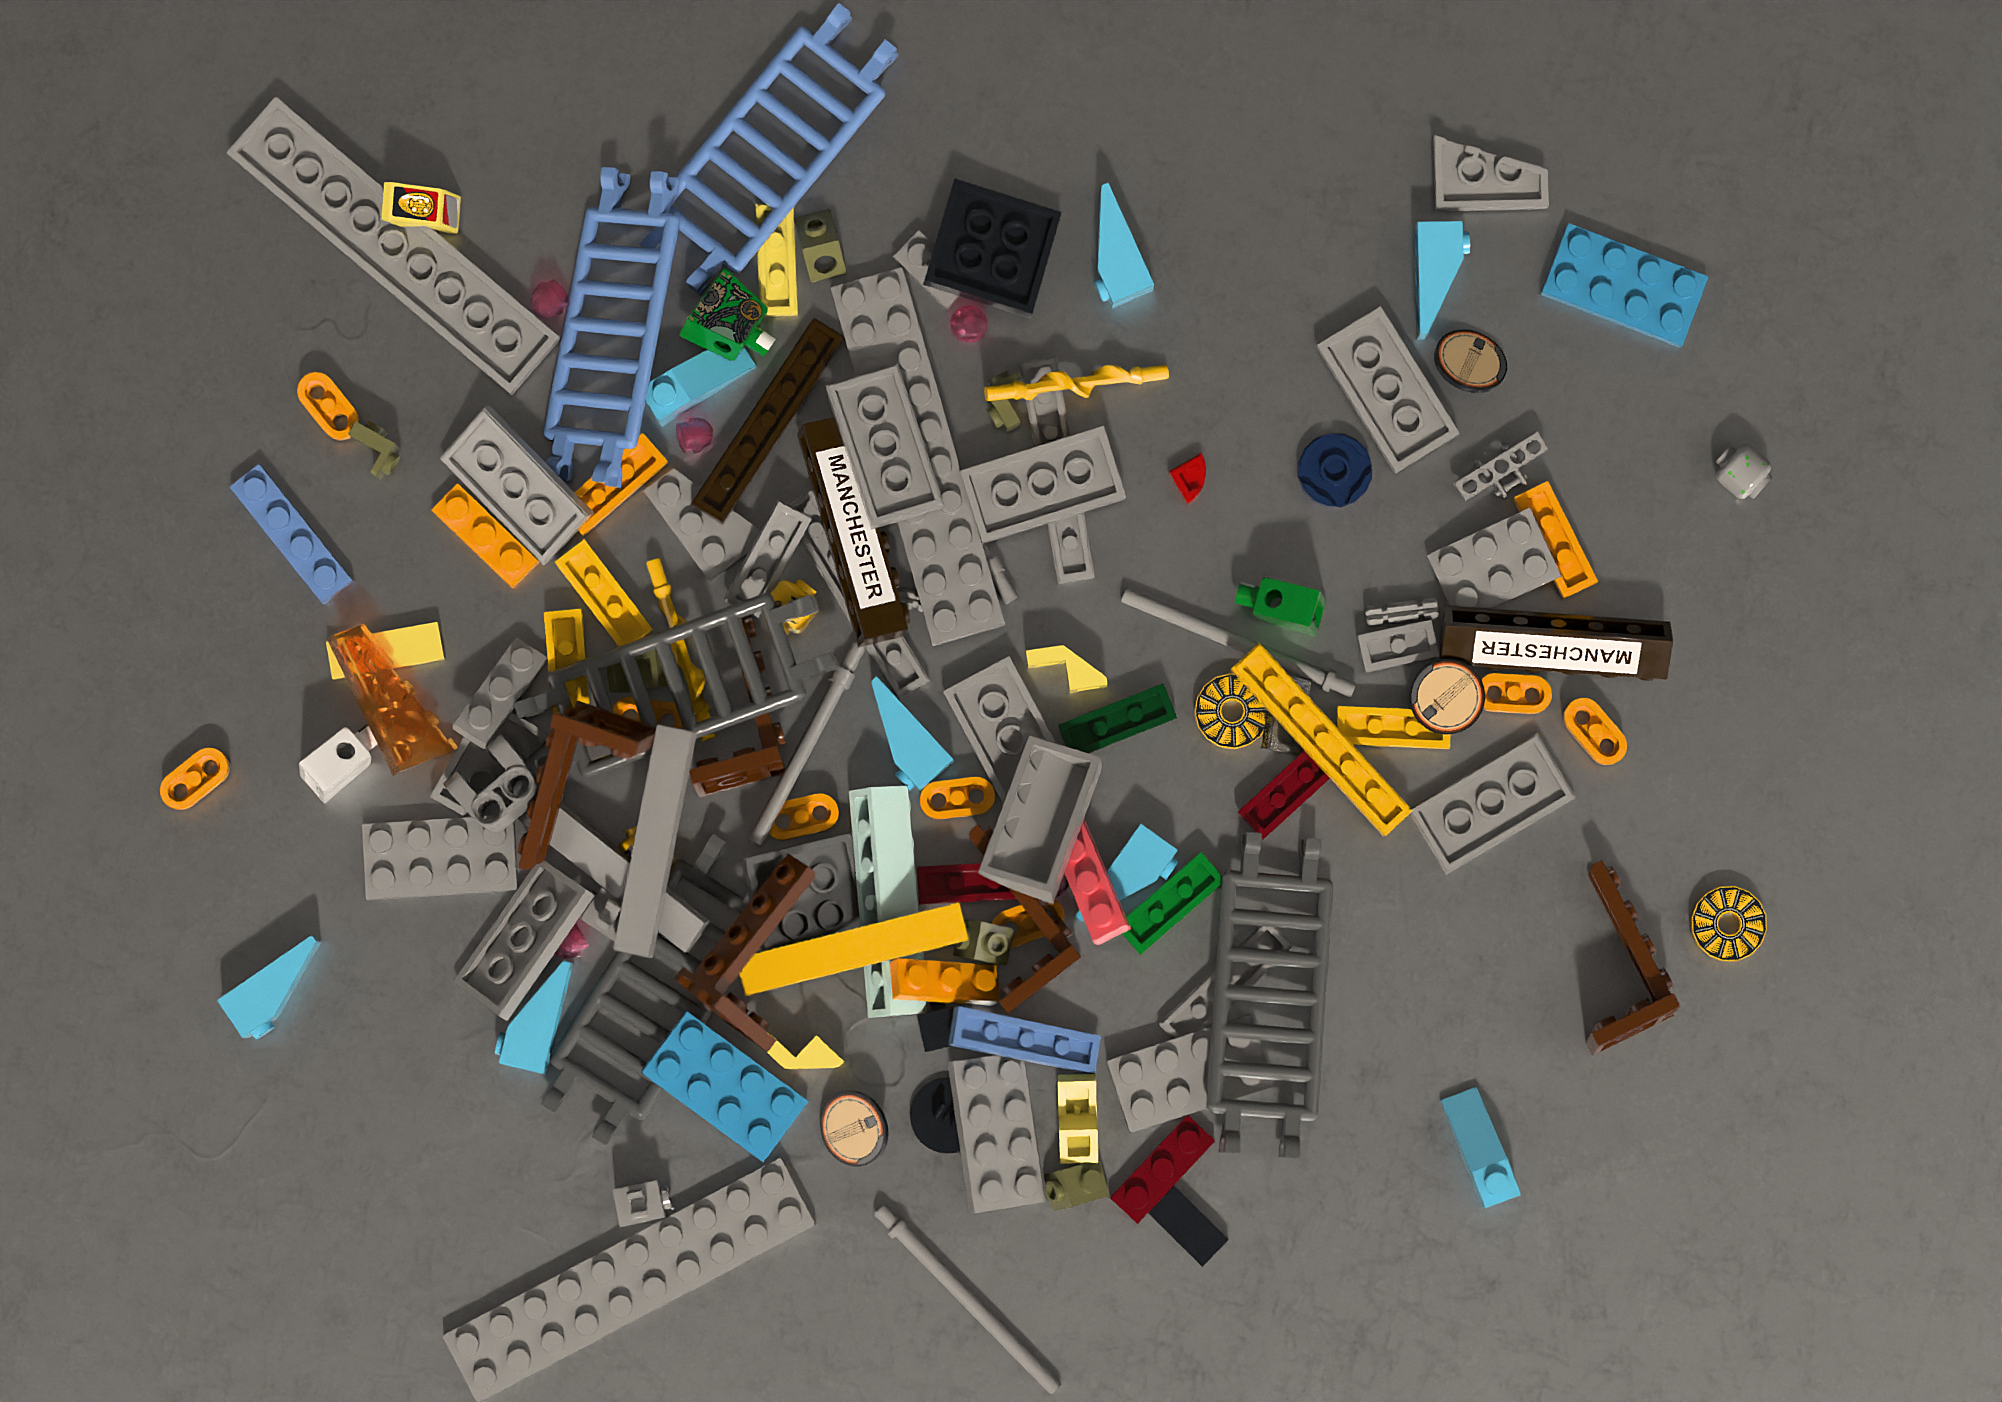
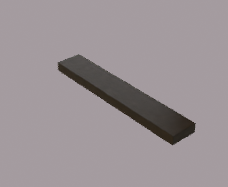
(768, 421)

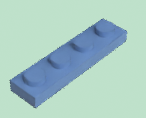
(291, 534)
(1024, 1040)

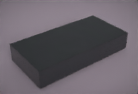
(1188, 1226)

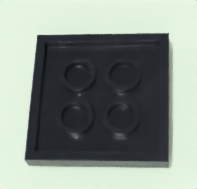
(992, 248)

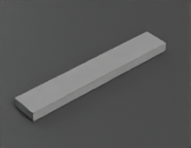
(1048, 424)
(892, 656)
(655, 841)
(610, 869)

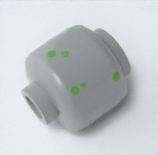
(1743, 471)

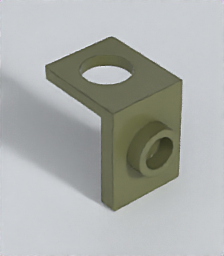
(820, 239)

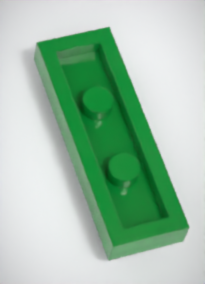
(1171, 902)

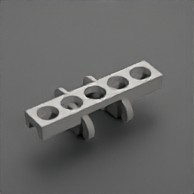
(1513, 463)

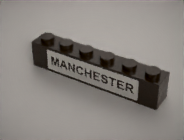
(856, 550)
(1557, 642)

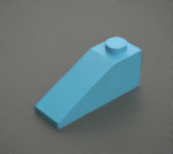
(1438, 256)
(1119, 262)
(693, 383)
(911, 745)
(1140, 863)
(265, 994)
(534, 1029)
(1480, 1148)

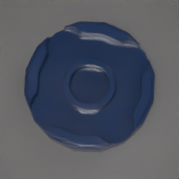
(1334, 470)

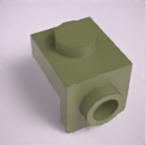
(1001, 410)
(374, 438)
(650, 670)
(985, 943)
(1075, 1185)

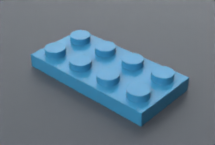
(1624, 285)
(724, 1086)

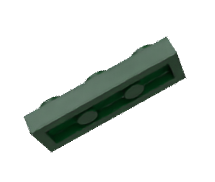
(1118, 720)

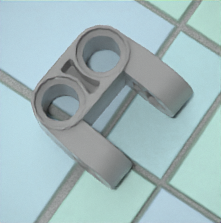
(499, 791)

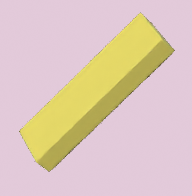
(778, 266)
(404, 646)

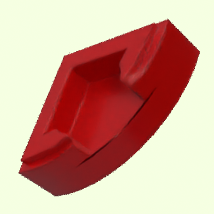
(1189, 477)

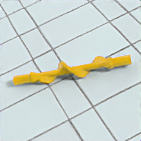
(1080, 385)
(694, 676)

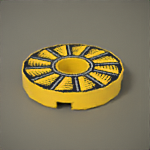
(1210, 719)
(1750, 917)

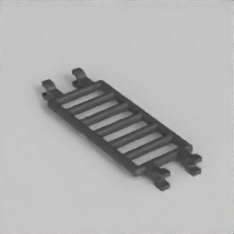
(661, 641)
(600, 996)
(1316, 998)

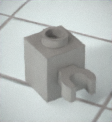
(603, 913)
(641, 1202)

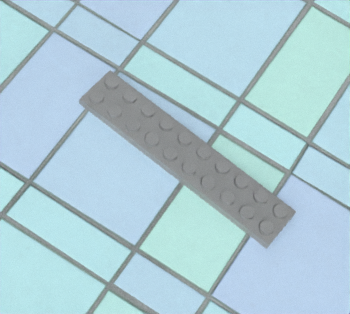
(406, 261)
(943, 543)
(629, 1280)

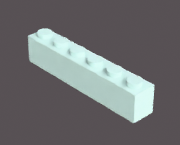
(884, 881)

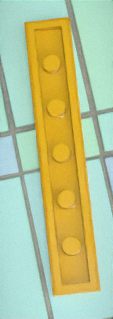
(1321, 739)
(854, 948)

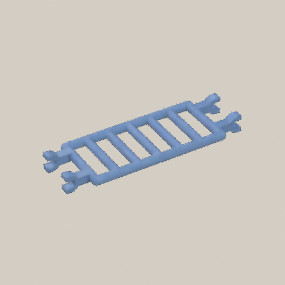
(804, 177)
(613, 443)

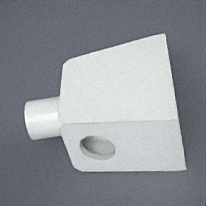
(327, 771)

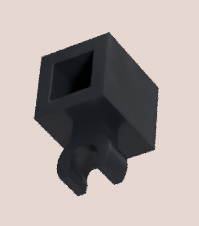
(936, 1026)

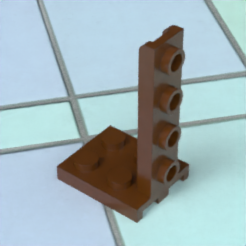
(588, 727)
(747, 764)
(1055, 931)
(739, 946)
(1640, 950)

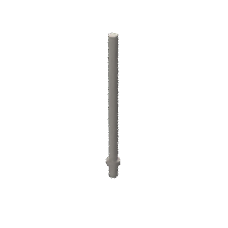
(1328, 680)
(899, 1229)

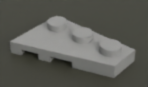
(1483, 181)
(708, 542)
(481, 766)

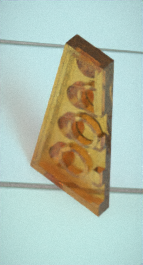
(395, 717)

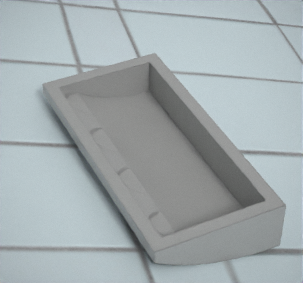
(1041, 818)

